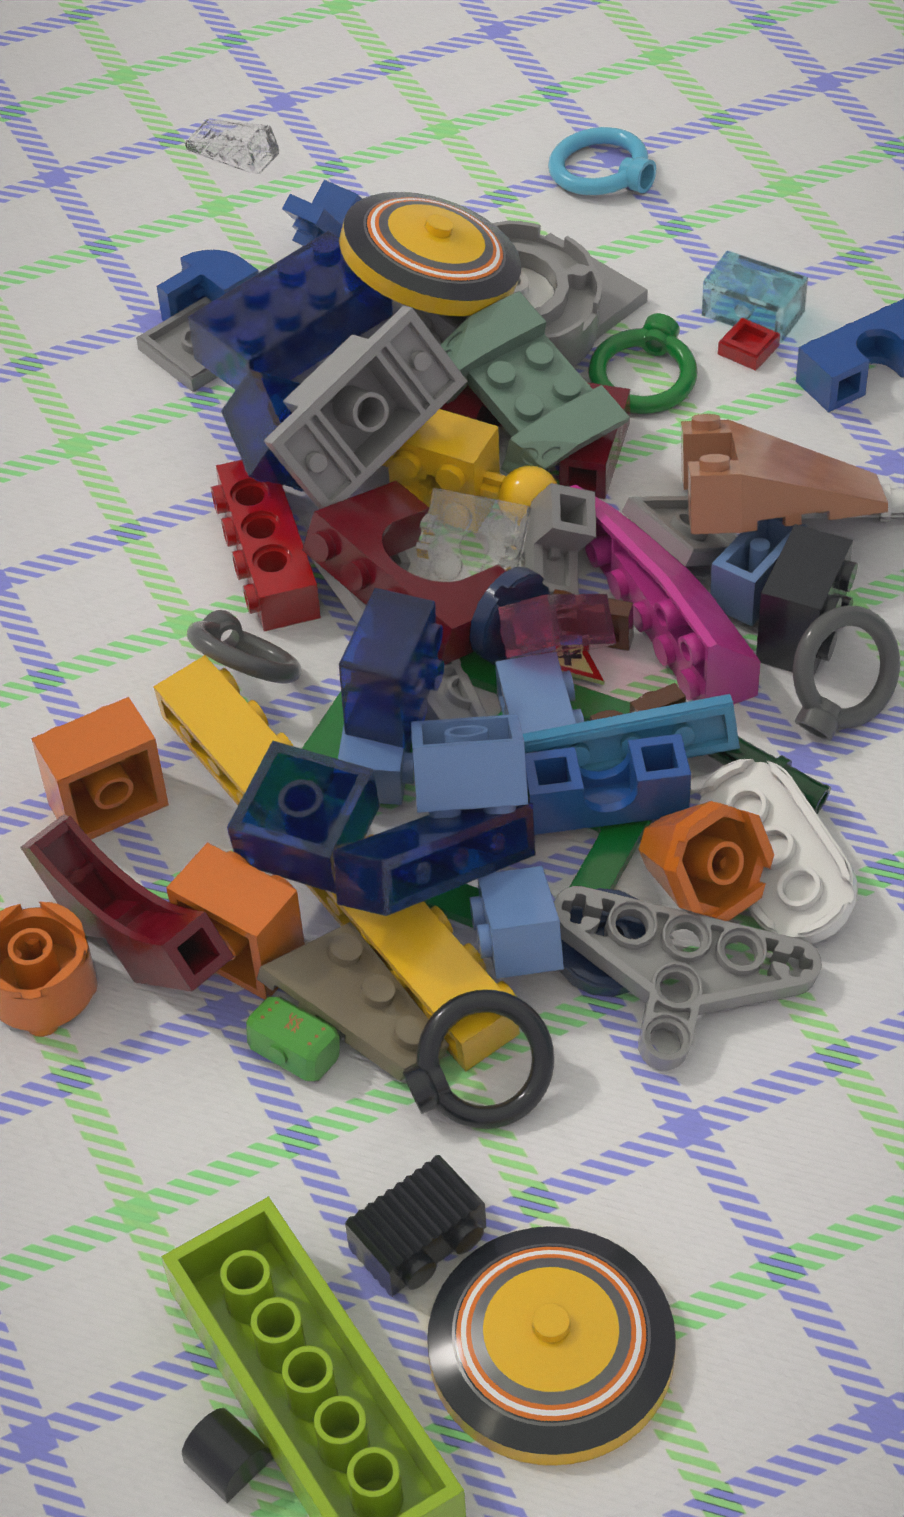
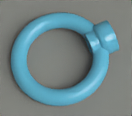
(634, 172)

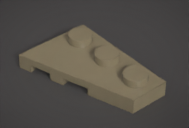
(354, 993)

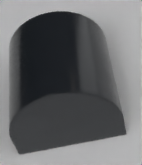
(224, 1453)

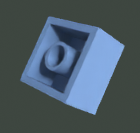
(469, 765)

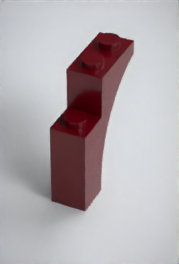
(149, 935)

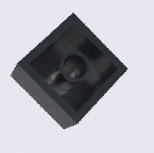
(805, 583)

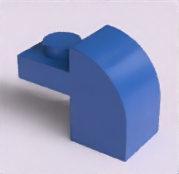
(321, 215)
(202, 275)

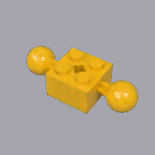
(461, 458)

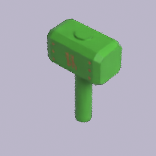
(293, 1038)

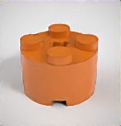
(43, 968)

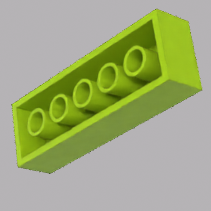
(307, 1373)

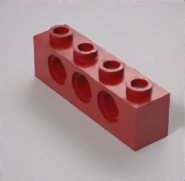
(267, 546)

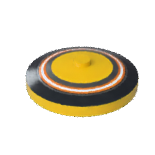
(429, 253)
(551, 1345)

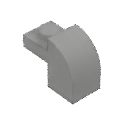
(558, 528)

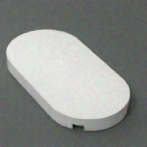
(810, 879)

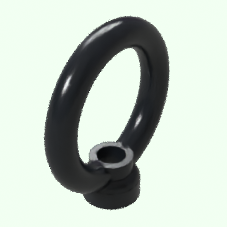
(429, 1083)

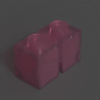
(556, 624)

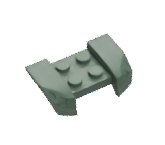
(529, 385)

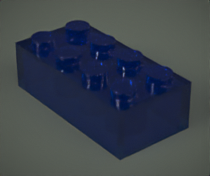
(286, 315)

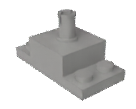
(363, 407)

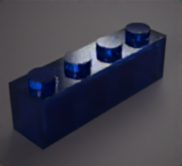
(430, 858)

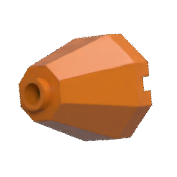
(709, 858)

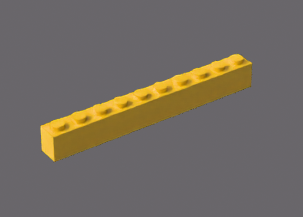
(414, 942)

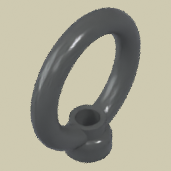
(242, 649)
(822, 715)

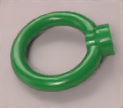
(656, 338)

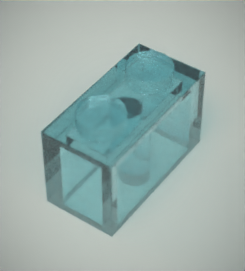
(754, 291)

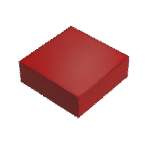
(748, 344)

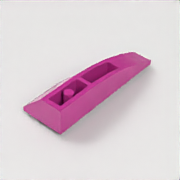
(673, 610)

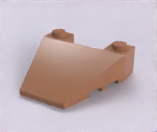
(751, 476)

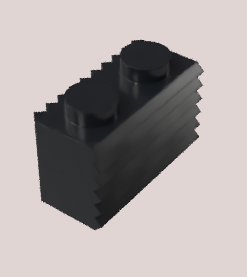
(416, 1226)

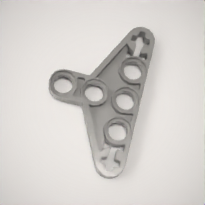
(710, 976)

